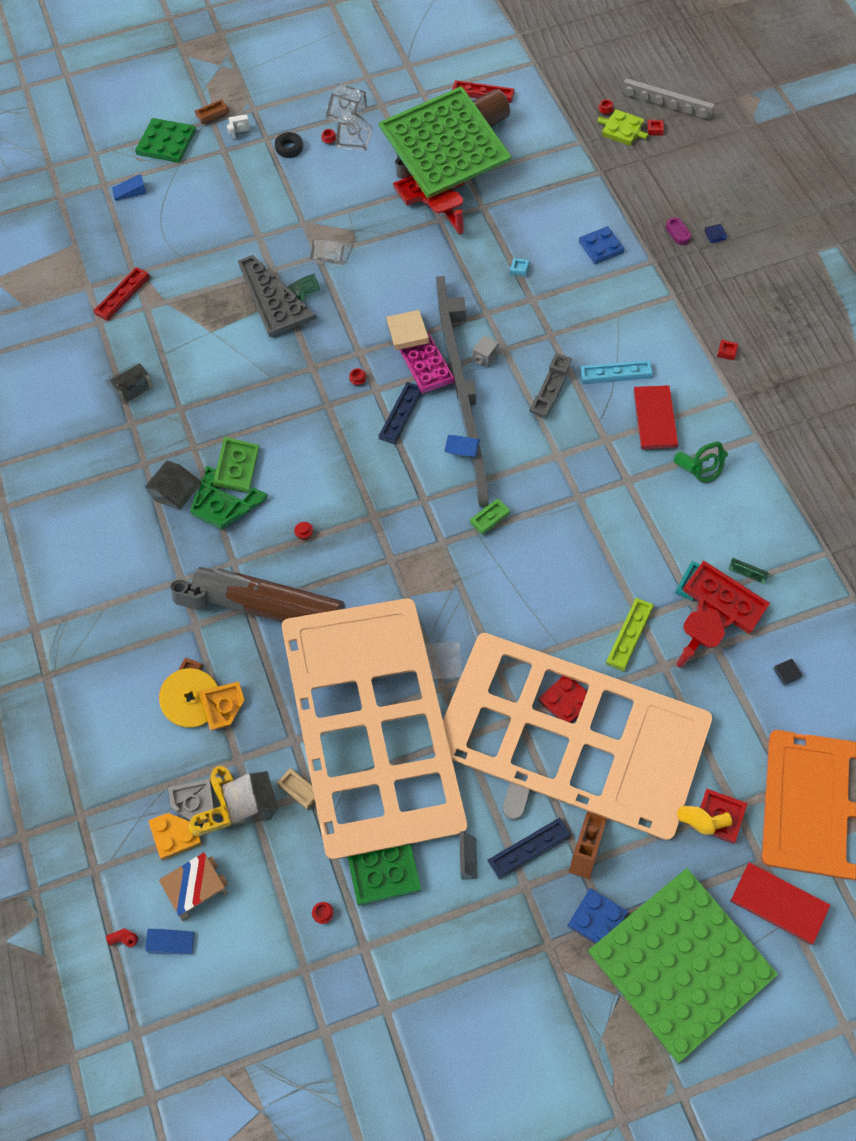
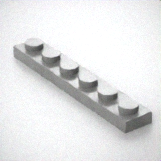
(668, 99)

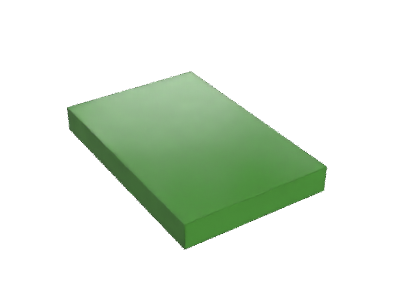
(236, 465)

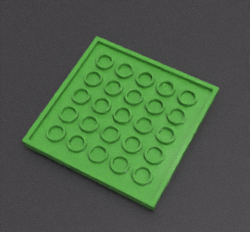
(444, 142)
(682, 964)

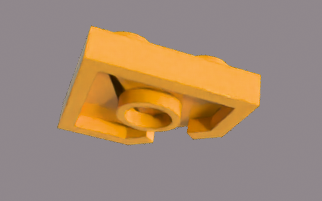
(221, 704)
(172, 835)

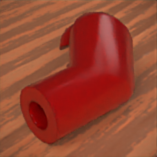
(124, 936)

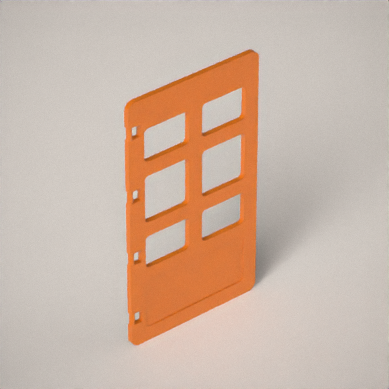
(808, 804)

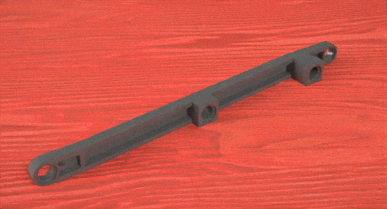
(452, 311)

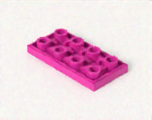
(427, 366)

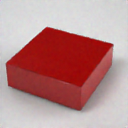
(655, 127)
(727, 350)

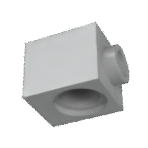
(485, 351)

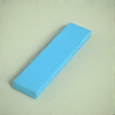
(616, 372)

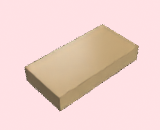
(297, 788)

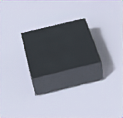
(787, 671)

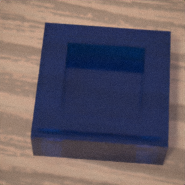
(715, 233)

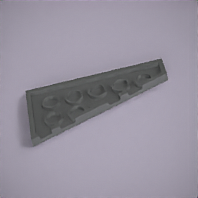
(275, 302)

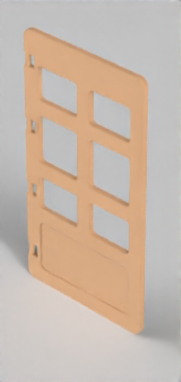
(356, 648)
(650, 761)

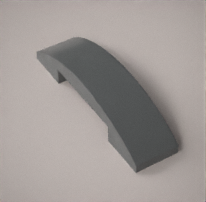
(552, 385)

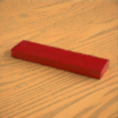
(477, 90)
(121, 294)

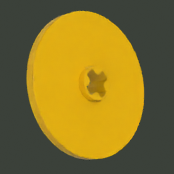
(172, 698)

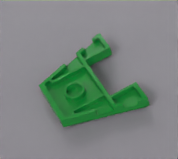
(219, 507)

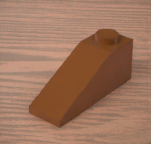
(587, 845)

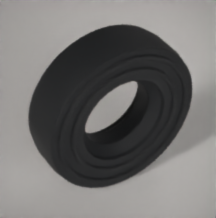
(292, 151)

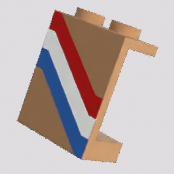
(193, 884)

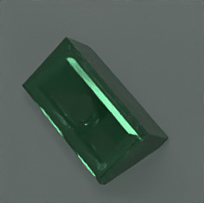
(748, 571)

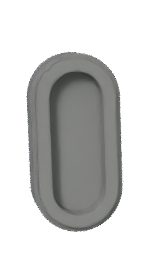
(515, 801)

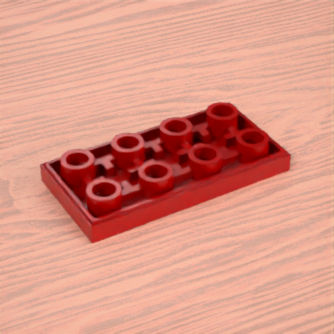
(655, 417)
(780, 903)

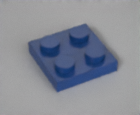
(601, 245)
(596, 916)

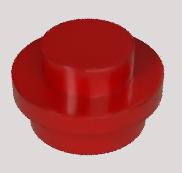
(606, 106)
(328, 136)
(357, 376)
(303, 530)
(322, 912)

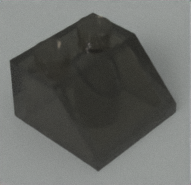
(130, 382)
(172, 485)
(250, 798)

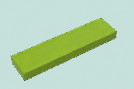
(629, 634)

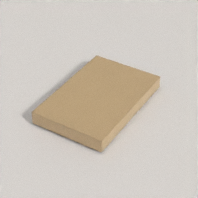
(407, 330)

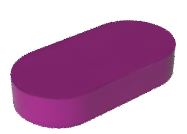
(678, 231)

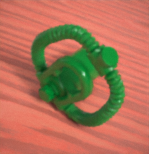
(695, 466)

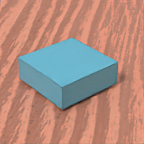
(519, 267)

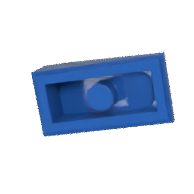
(129, 188)
(462, 446)
(169, 941)

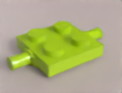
(623, 127)

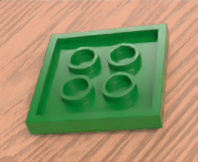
(165, 140)
(384, 874)

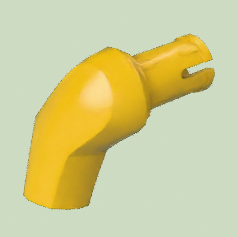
(701, 820)

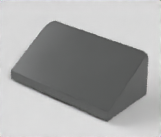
(468, 856)

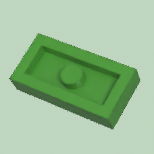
(489, 516)

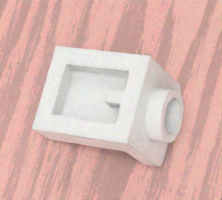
(238, 124)

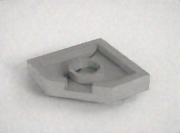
(192, 798)

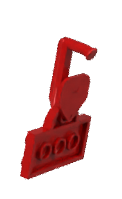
(441, 203)
(719, 605)

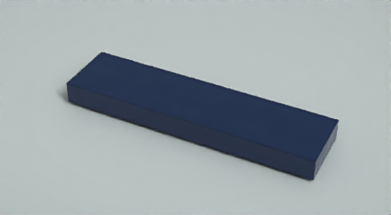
(400, 413)
(529, 848)

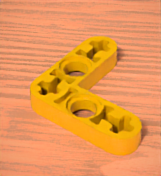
(201, 818)

